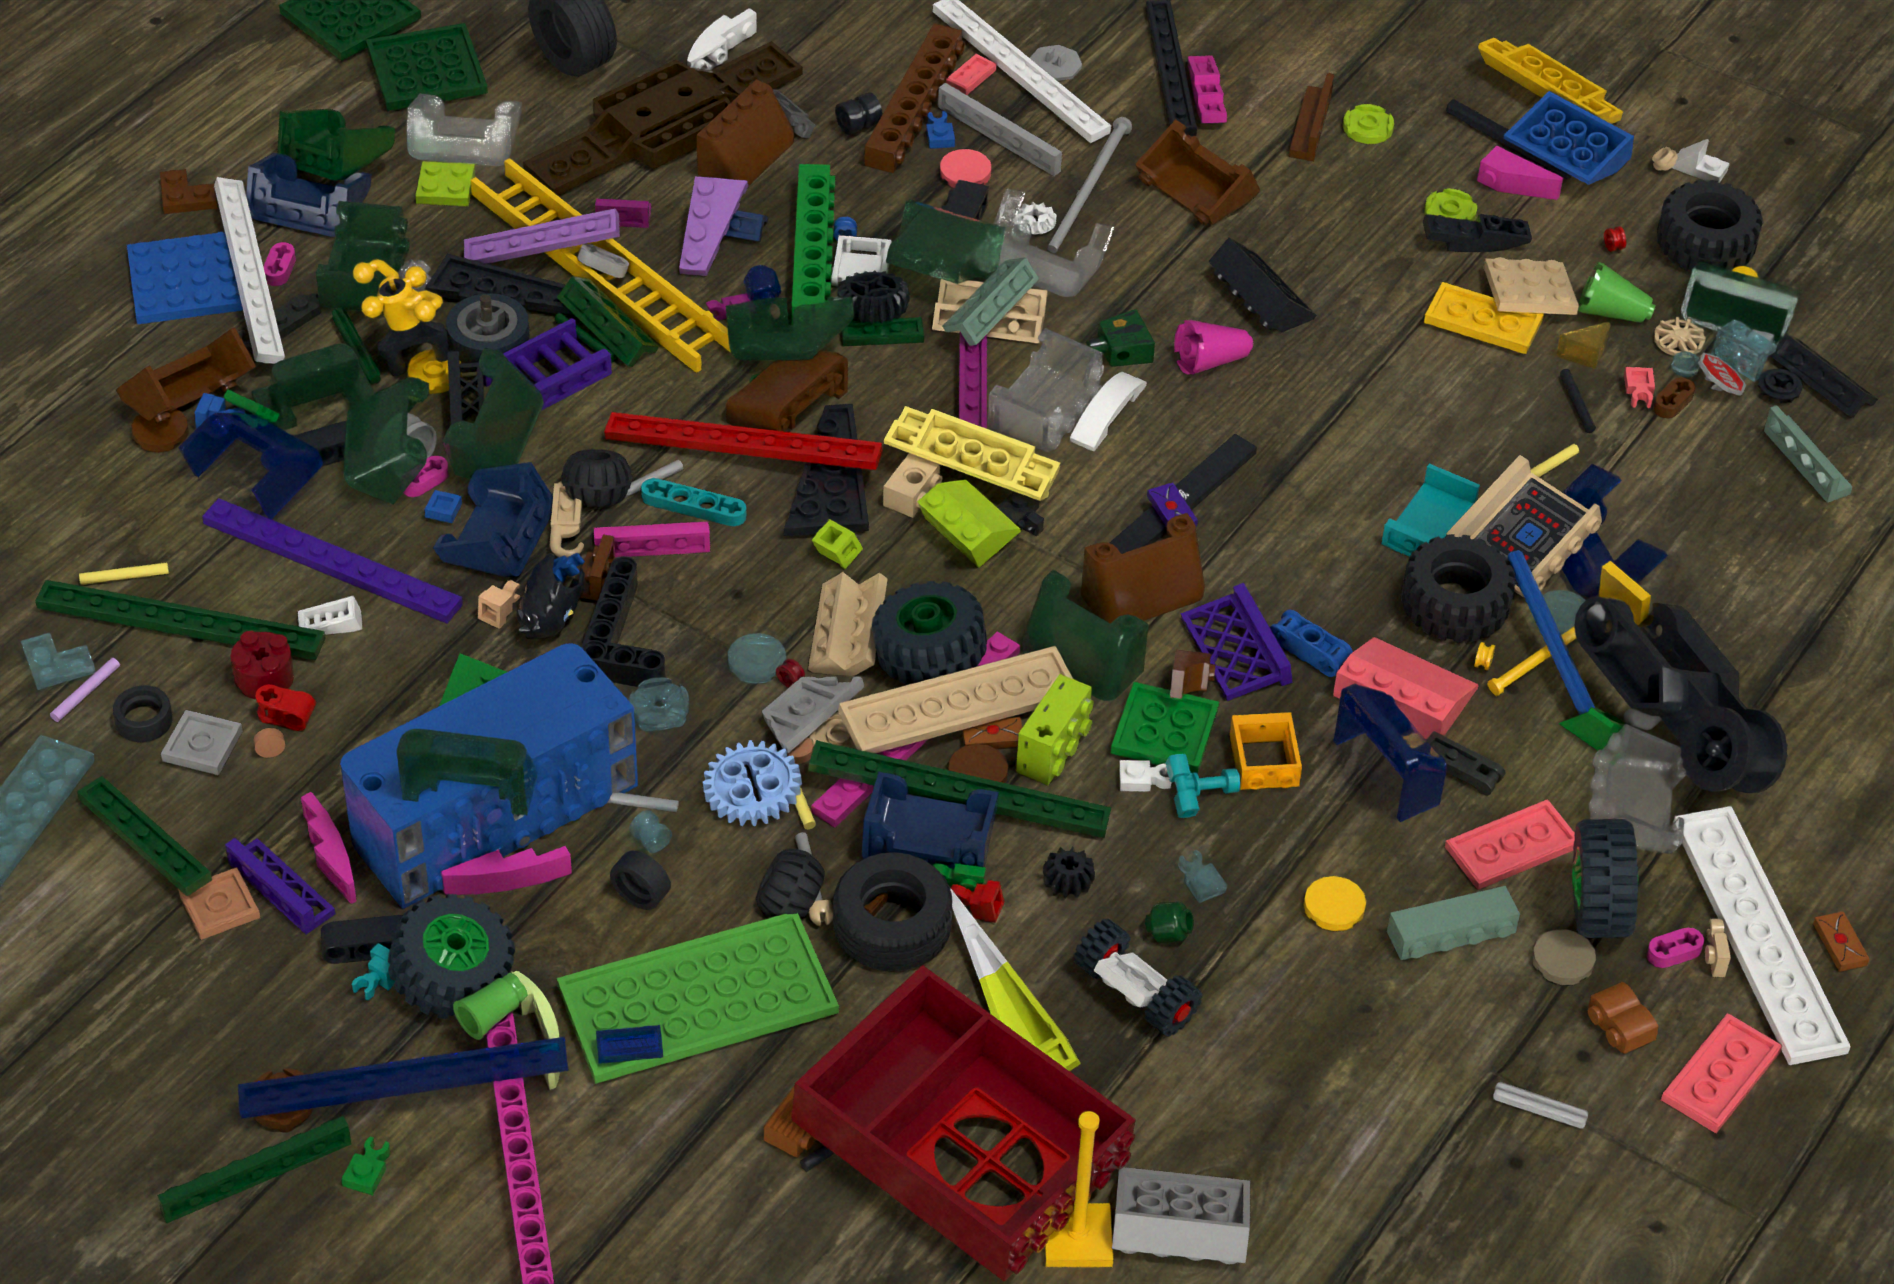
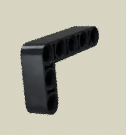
(619, 662)

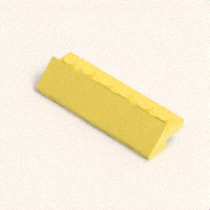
(974, 451)

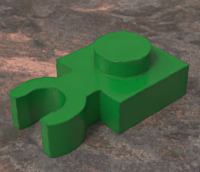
(963, 875)
(368, 1169)

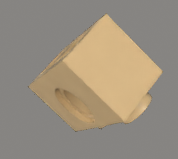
(910, 483)

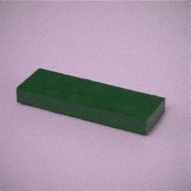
(894, 332)

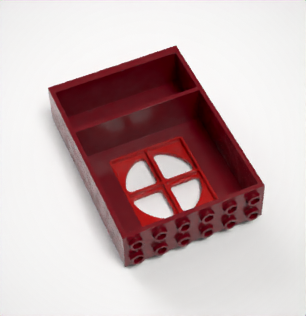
(944, 1059)

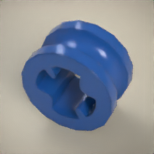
(844, 224)

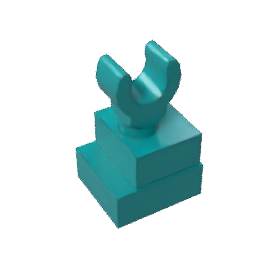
(378, 973)

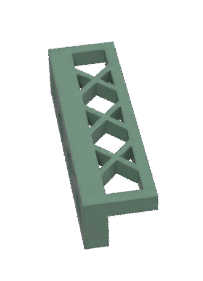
(992, 300)
(1806, 456)

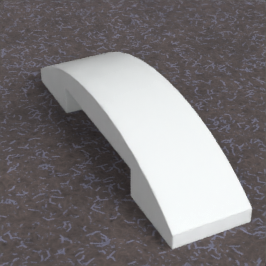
(1104, 408)

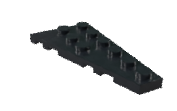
(830, 490)

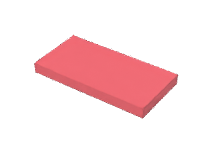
(1511, 844)
(1721, 1073)

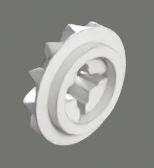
(1045, 215)

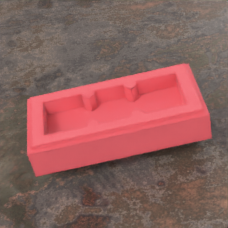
(971, 74)

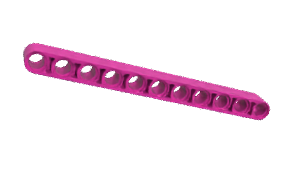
(520, 1166)

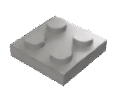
(201, 742)

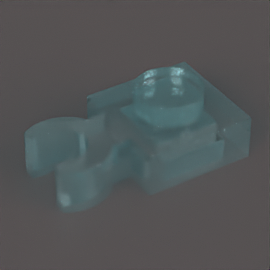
(1201, 880)

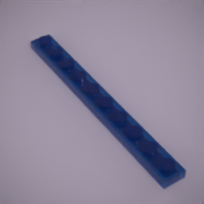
(402, 1077)

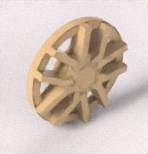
(1679, 337)

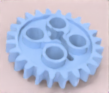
(731, 790)

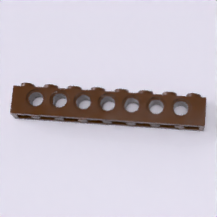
(914, 98)

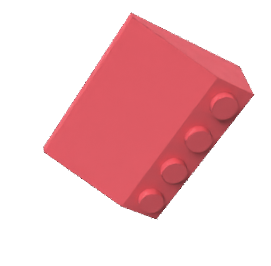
(1420, 689)

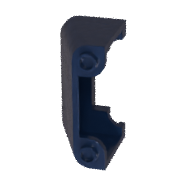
(284, 200)
(505, 523)
(928, 827)

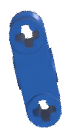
(1311, 643)

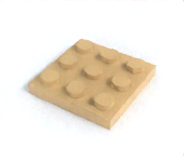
(1530, 286)

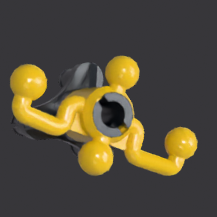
(405, 311)

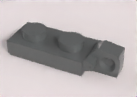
(796, 116)

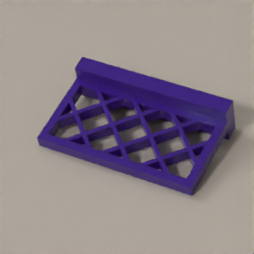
(1256, 629)

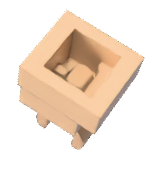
(497, 603)

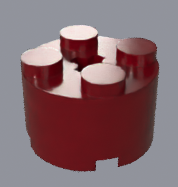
(261, 661)

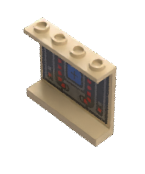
(1529, 517)

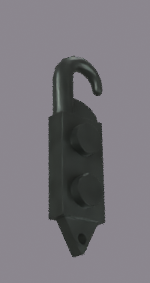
(293, 315)

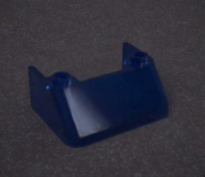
(286, 457)
(1585, 566)
(1379, 717)

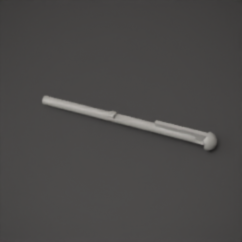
(1121, 126)

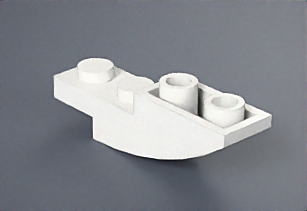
(716, 40)

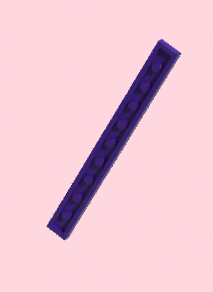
(333, 560)

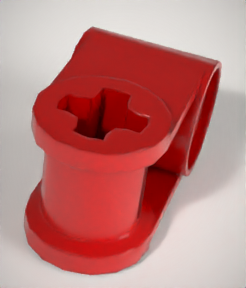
(286, 709)

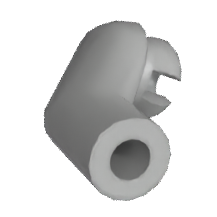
(1640, 720)

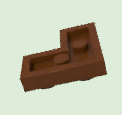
(180, 197)

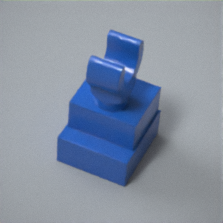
(210, 405)

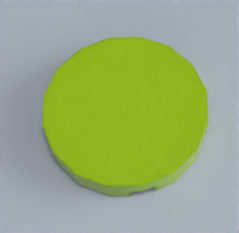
(1368, 124)
(1451, 204)

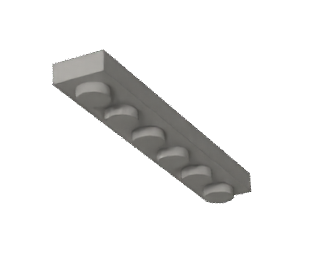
(1000, 129)

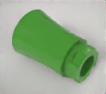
(489, 1005)

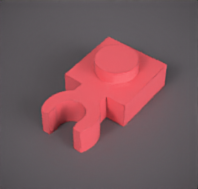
(1640, 384)

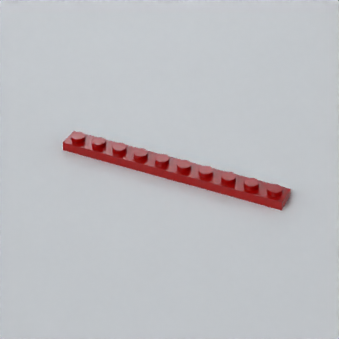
(743, 441)

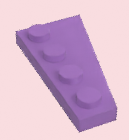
(708, 221)

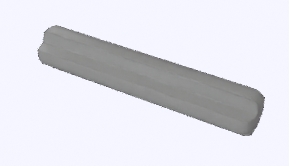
(1540, 1105)

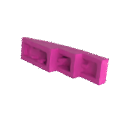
(1207, 89)
(328, 847)
(497, 874)

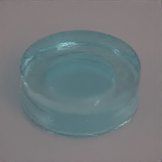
(1685, 364)

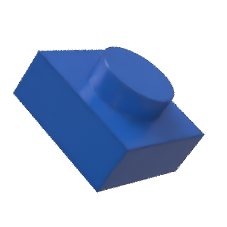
(443, 506)

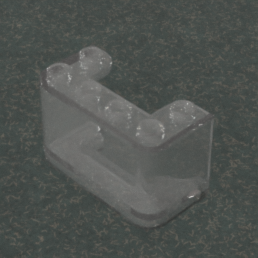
(1048, 393)

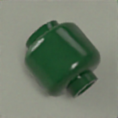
(1169, 922)

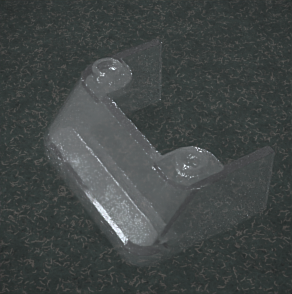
(1054, 272)

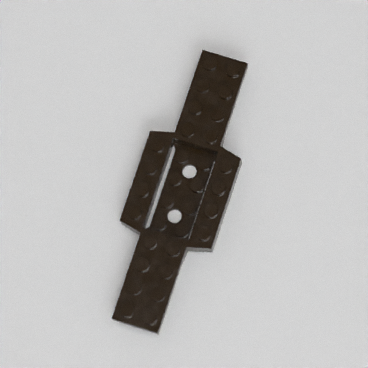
(618, 128)

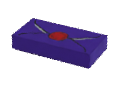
(1169, 502)

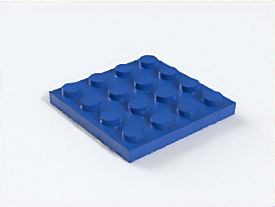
(183, 278)

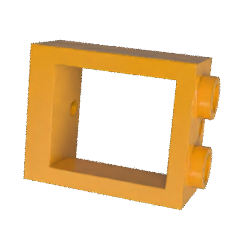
(1276, 728)

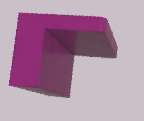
(631, 212)

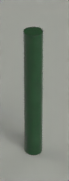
(585, 337)

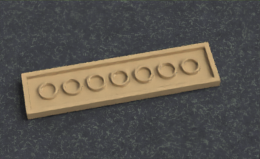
(952, 701)

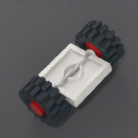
(1168, 1001)

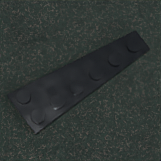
(464, 278)

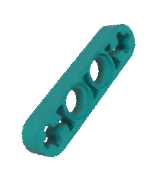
(692, 505)

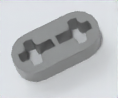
(603, 260)

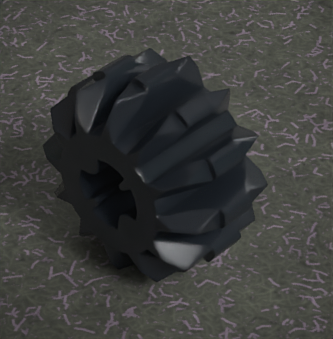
(1068, 872)

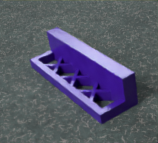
(274, 889)

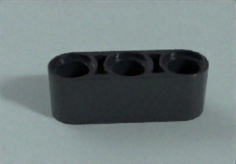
(328, 442)
(355, 938)

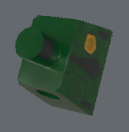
(1124, 340)

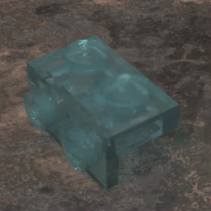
(1743, 349)

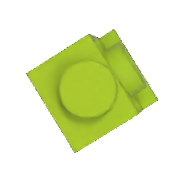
(837, 543)

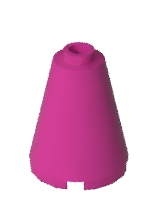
(1209, 345)

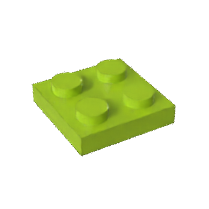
(445, 183)

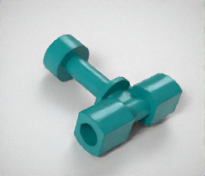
(1190, 784)

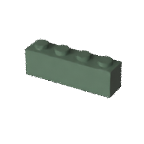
(1453, 923)

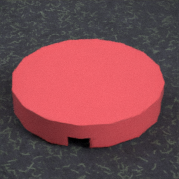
(966, 166)

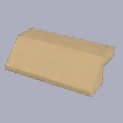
(1020, 323)
(843, 625)

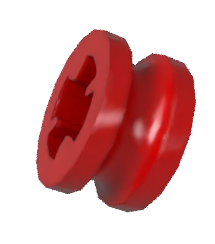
(1615, 238)

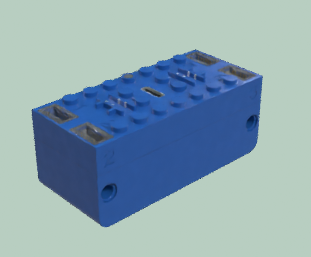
(572, 728)

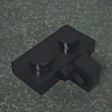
(1022, 512)

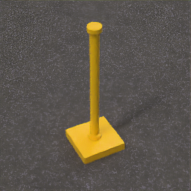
(1613, 584)
(1088, 1234)

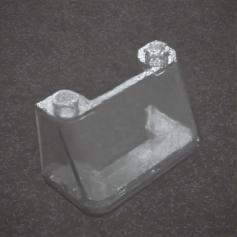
(460, 139)

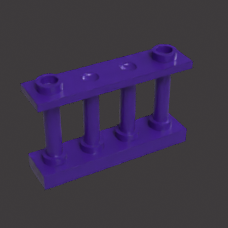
(569, 378)

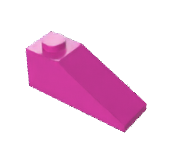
(1516, 175)

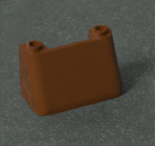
(1196, 176)
(786, 390)
(1147, 578)

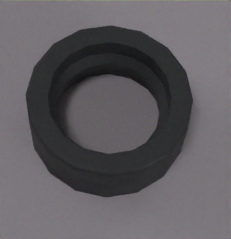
(144, 730)
(640, 880)

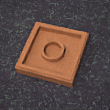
(220, 904)

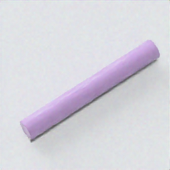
(84, 690)

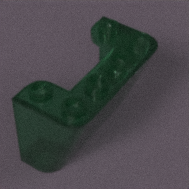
(759, 336)

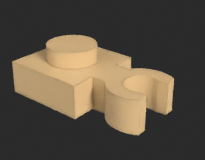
(1717, 953)

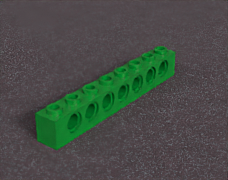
(813, 235)

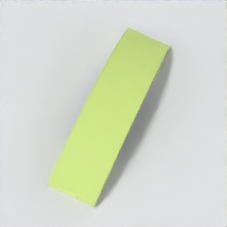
(538, 1003)

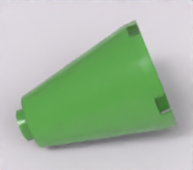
(1614, 297)

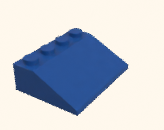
(1572, 139)

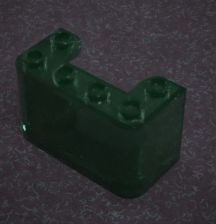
(363, 235)

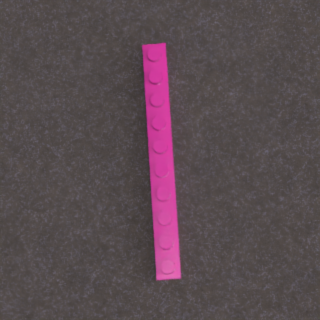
(848, 794)

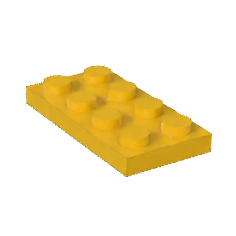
(1479, 318)

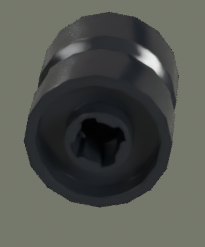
(858, 113)

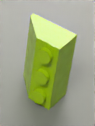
(967, 520)

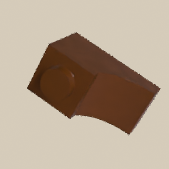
(1191, 672)

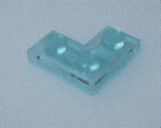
(52, 667)

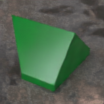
(1594, 727)

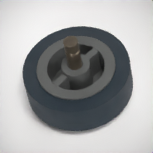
(486, 322)

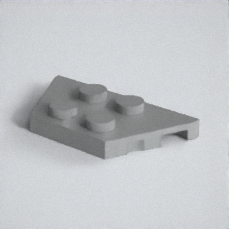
(807, 707)

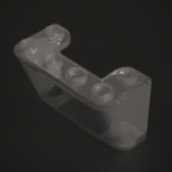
(1636, 784)

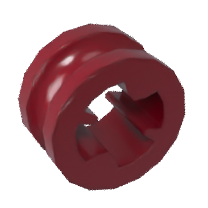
(789, 672)

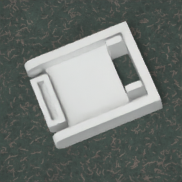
(849, 263)

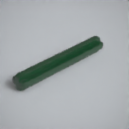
(354, 340)

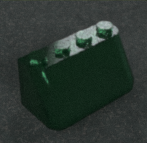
(1723, 295)

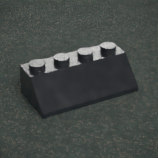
(1259, 287)

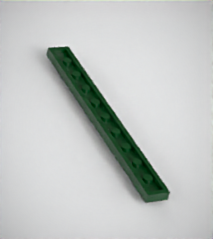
(171, 617)
(956, 787)

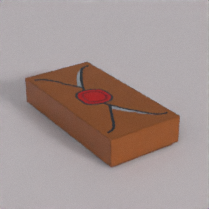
(997, 734)
(1841, 941)

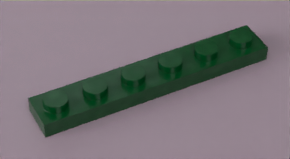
(144, 836)
(254, 1169)

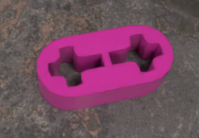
(274, 263)
(431, 475)
(1673, 945)

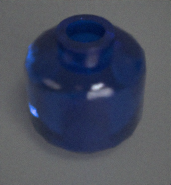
(762, 283)

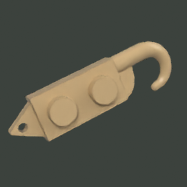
(564, 521)

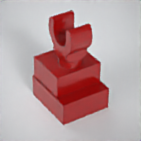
(984, 902)

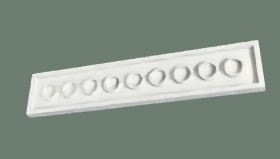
(1762, 937)

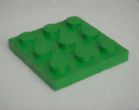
(1164, 726)

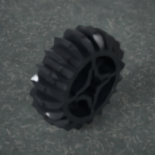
(875, 296)

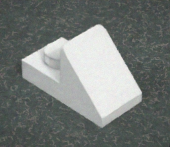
(1696, 163)

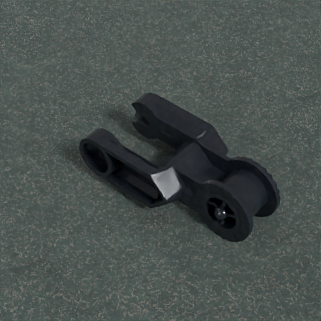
(1689, 688)

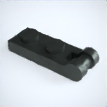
(1467, 763)

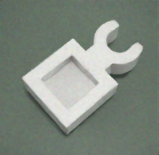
(1139, 776)

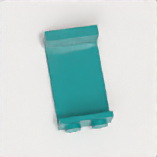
(1431, 511)

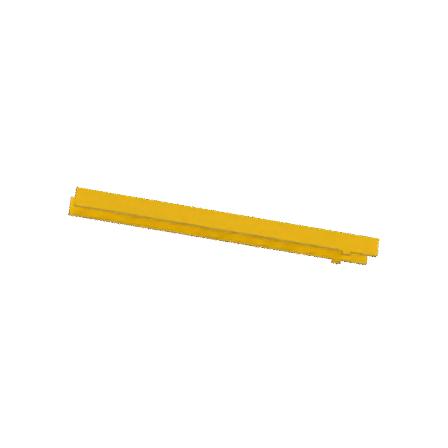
(643, 274)

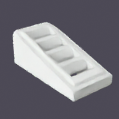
(346, 609)

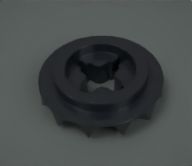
(1782, 378)

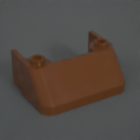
(186, 379)

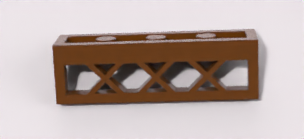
(1311, 120)

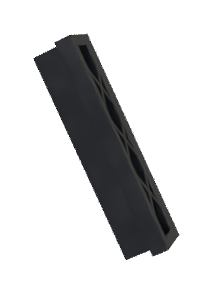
(455, 369)
(1822, 375)

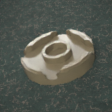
(1564, 956)

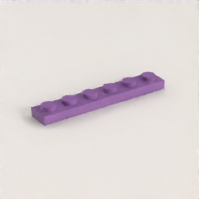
(543, 237)

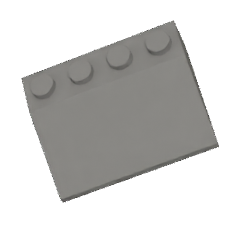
(1182, 1215)

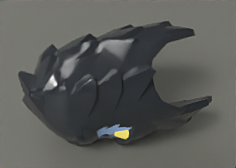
(547, 602)

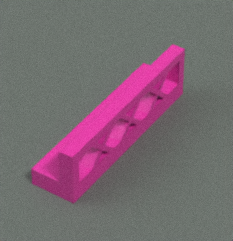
(657, 539)

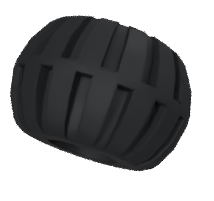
(596, 477)
(790, 884)

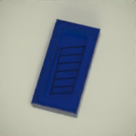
(629, 1044)

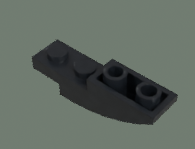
(1483, 235)

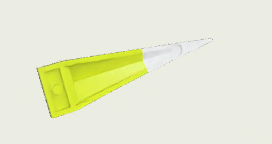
(1008, 995)

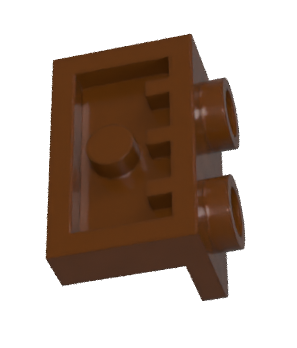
(597, 567)

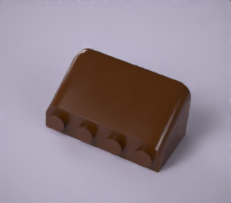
(744, 136)

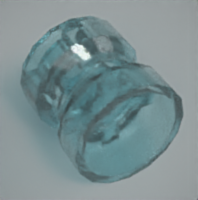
(650, 831)

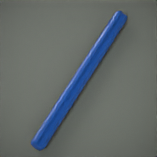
(1550, 632)

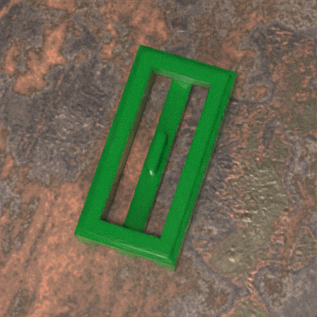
(251, 406)

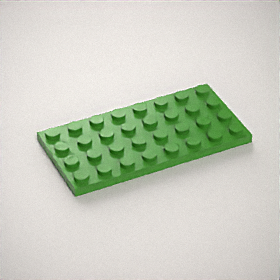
(702, 992)

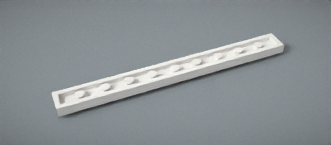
(1023, 70)
(249, 271)

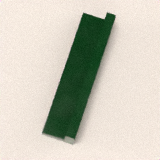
(606, 320)

